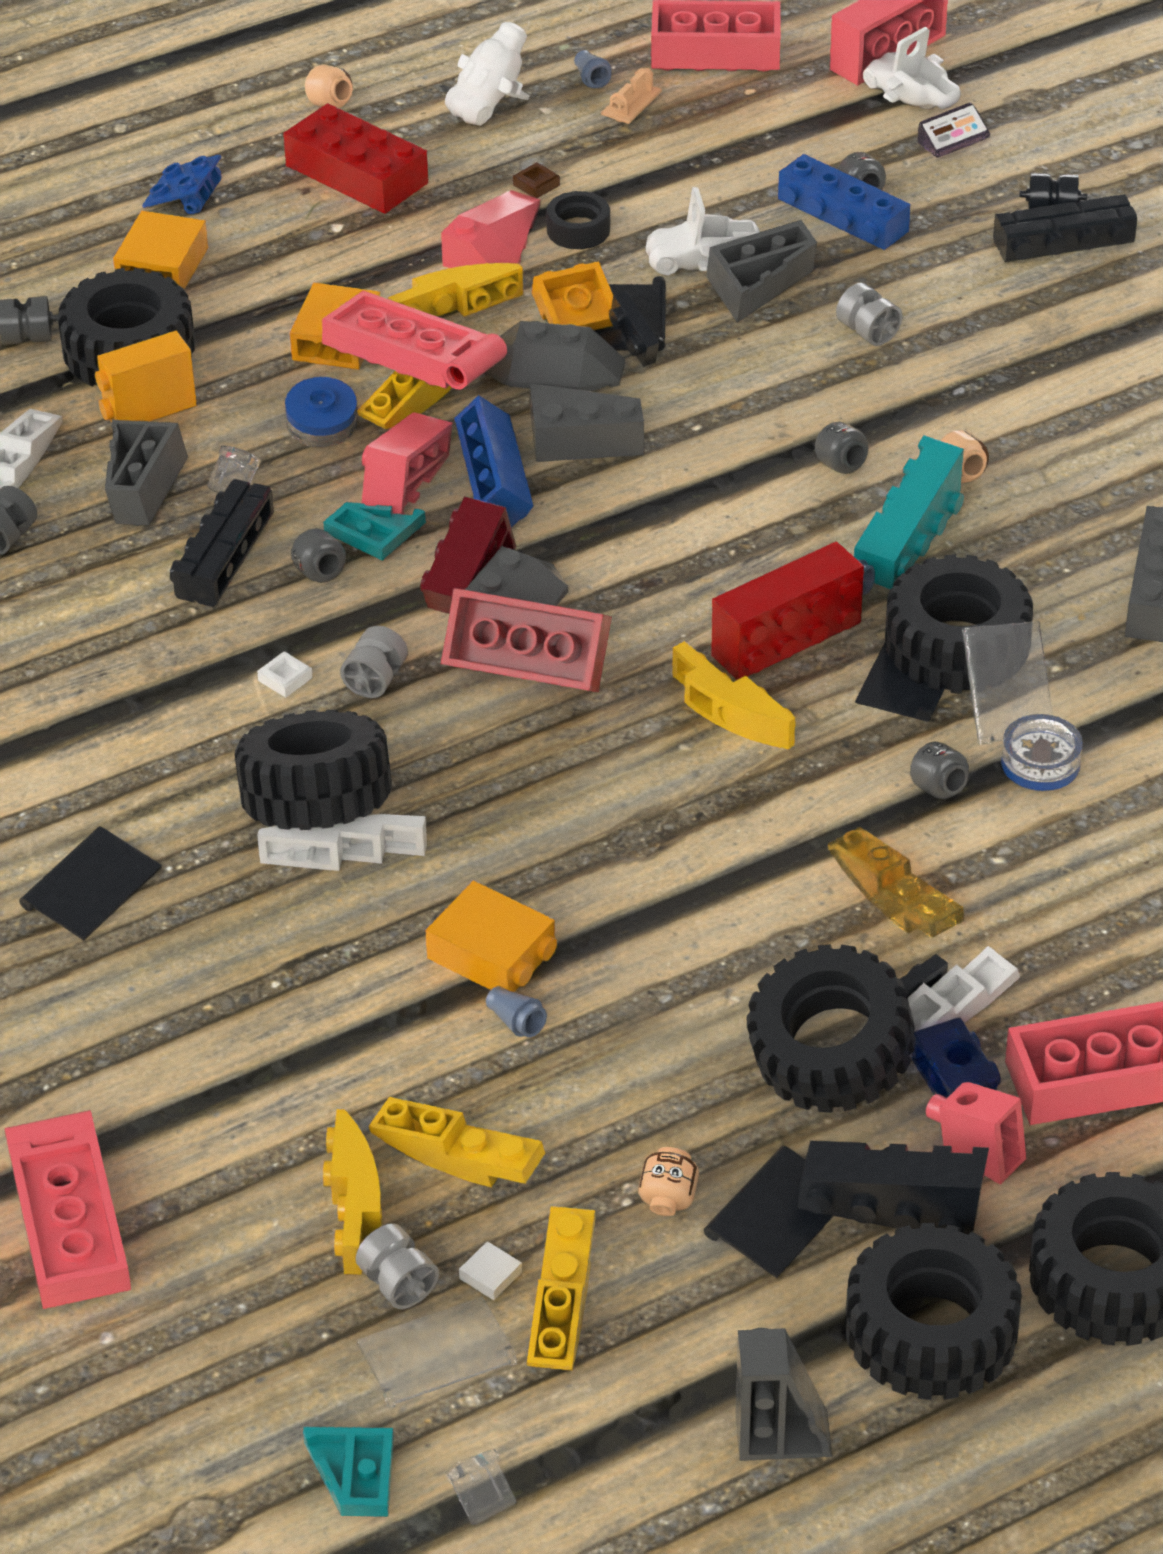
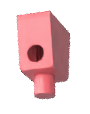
(982, 1119)

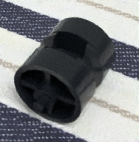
(1047, 191)

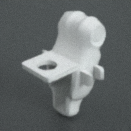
(488, 76)
(913, 76)
(689, 243)

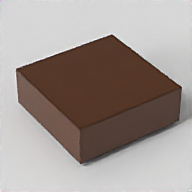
(536, 180)

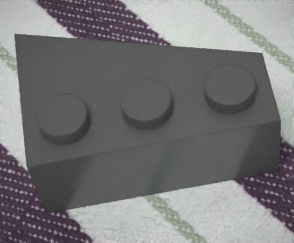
(760, 266)
(584, 424)
(142, 468)
(777, 1401)

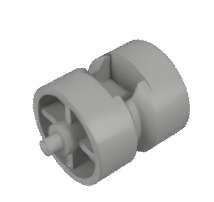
(869, 314)
(374, 661)
(397, 1266)

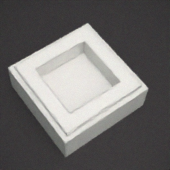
(284, 674)
(490, 1270)

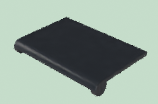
(652, 305)
(895, 692)
(90, 883)
(765, 1218)

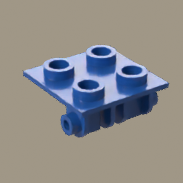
(188, 182)

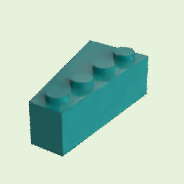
(913, 511)

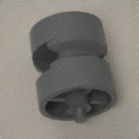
(26, 320)
(16, 516)

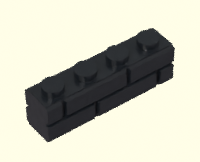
(1065, 228)
(222, 542)

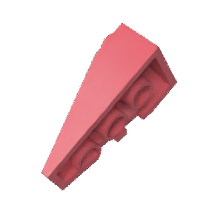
(490, 231)

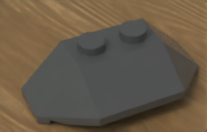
(557, 357)
(520, 577)

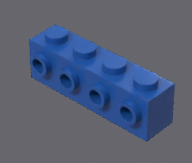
(844, 201)
(493, 458)

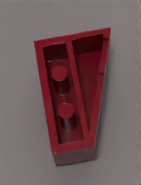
(472, 540)

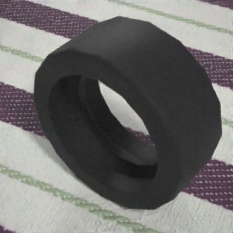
(578, 235)

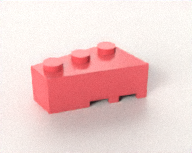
(403, 460)

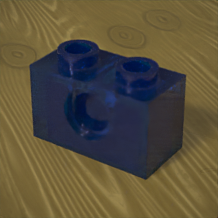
(951, 1056)

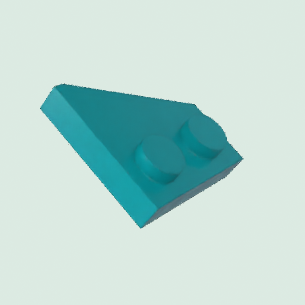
(373, 527)
(354, 1466)

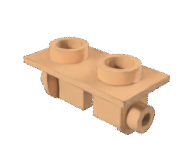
(632, 97)

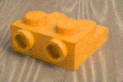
(574, 296)

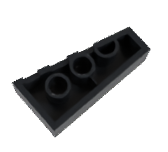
(893, 1184)

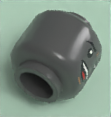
(865, 168)
(841, 447)
(318, 555)
(939, 770)

